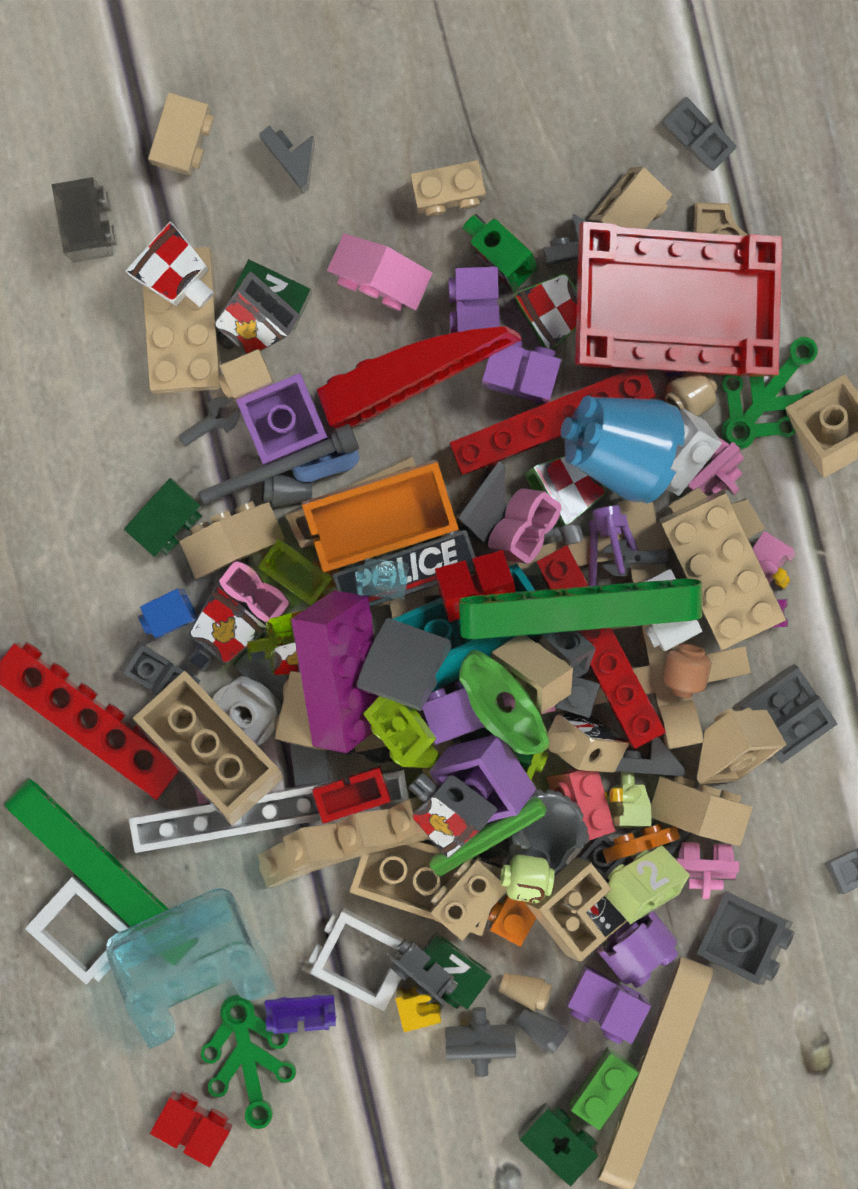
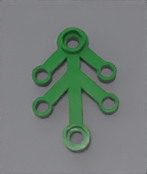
(765, 399)
(246, 1054)

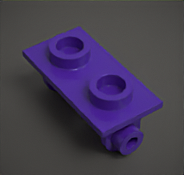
(316, 1012)

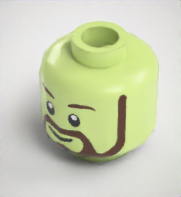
(527, 878)

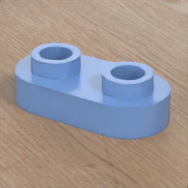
(326, 466)

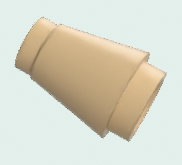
(526, 990)

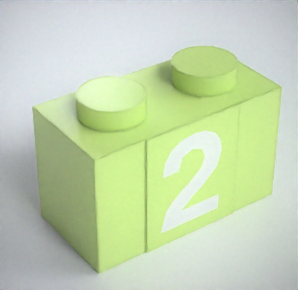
(645, 883)

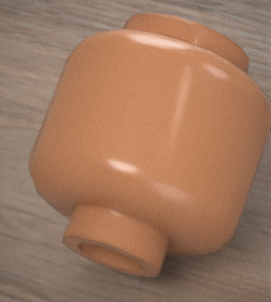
(687, 670)

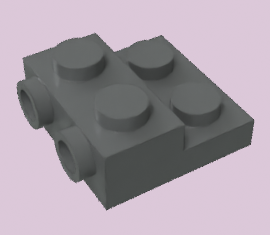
(746, 939)

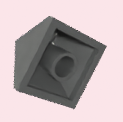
(483, 504)

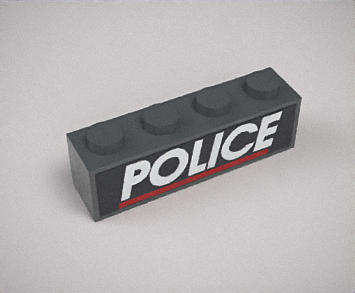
(422, 562)

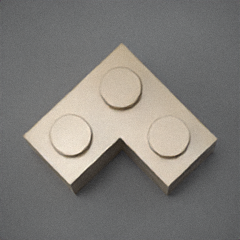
(231, 538)
(701, 810)
(564, 911)

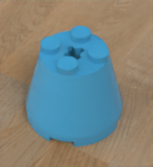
(625, 444)

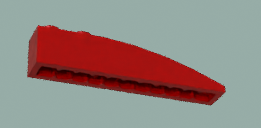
(406, 372)

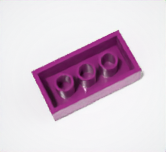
(331, 651)

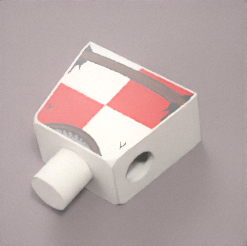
(172, 269)

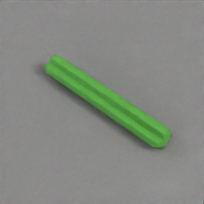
(489, 836)

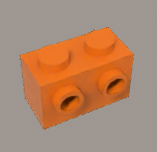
(511, 920)

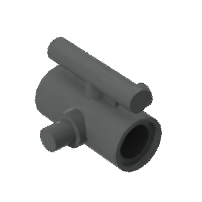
(480, 1041)

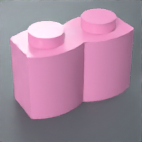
(525, 522)
(248, 586)

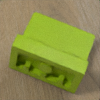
(402, 733)

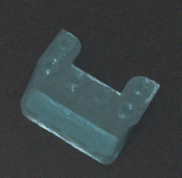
(184, 956)

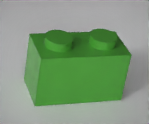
(603, 1088)

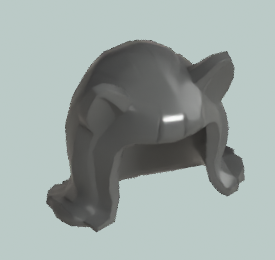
(553, 835)

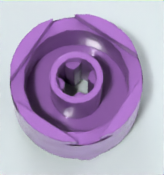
(639, 949)

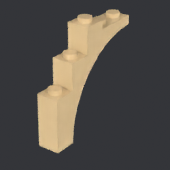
(333, 843)

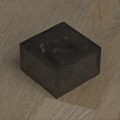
(83, 219)

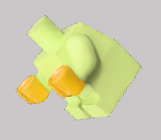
(629, 804)

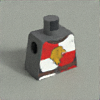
(254, 317)
(223, 629)
(449, 812)

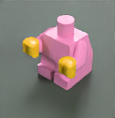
(771, 556)

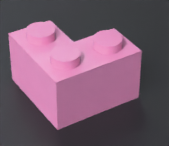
(379, 272)

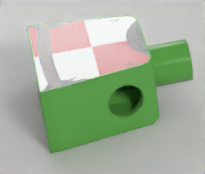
(550, 309)
(567, 486)

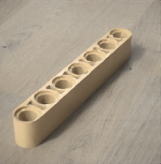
(656, 1073)

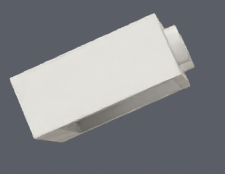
(54, 907)
(321, 953)

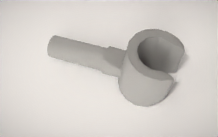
(570, 533)

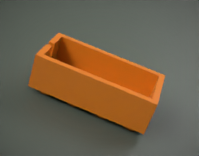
(380, 515)

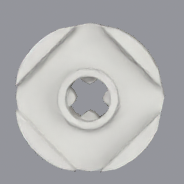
(257, 699)

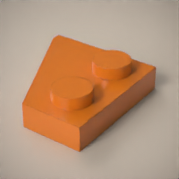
(628, 845)

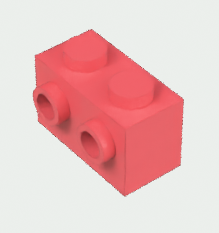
(588, 793)

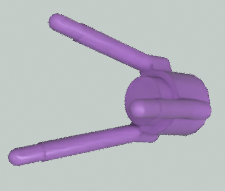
(609, 523)

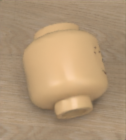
(692, 392)

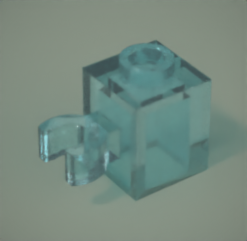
(383, 579)

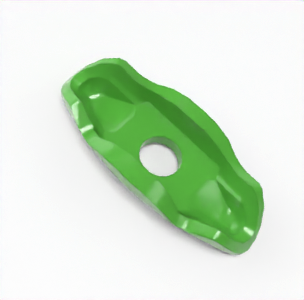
(483, 683)

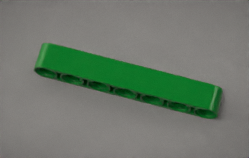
(580, 608)
(83, 854)

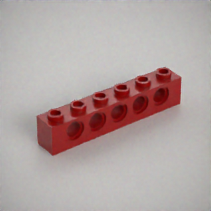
(540, 423)
(609, 660)
(68, 719)

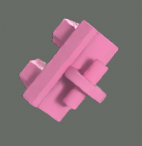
(721, 471)
(720, 867)

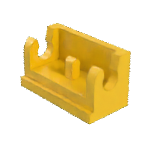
(414, 1010)

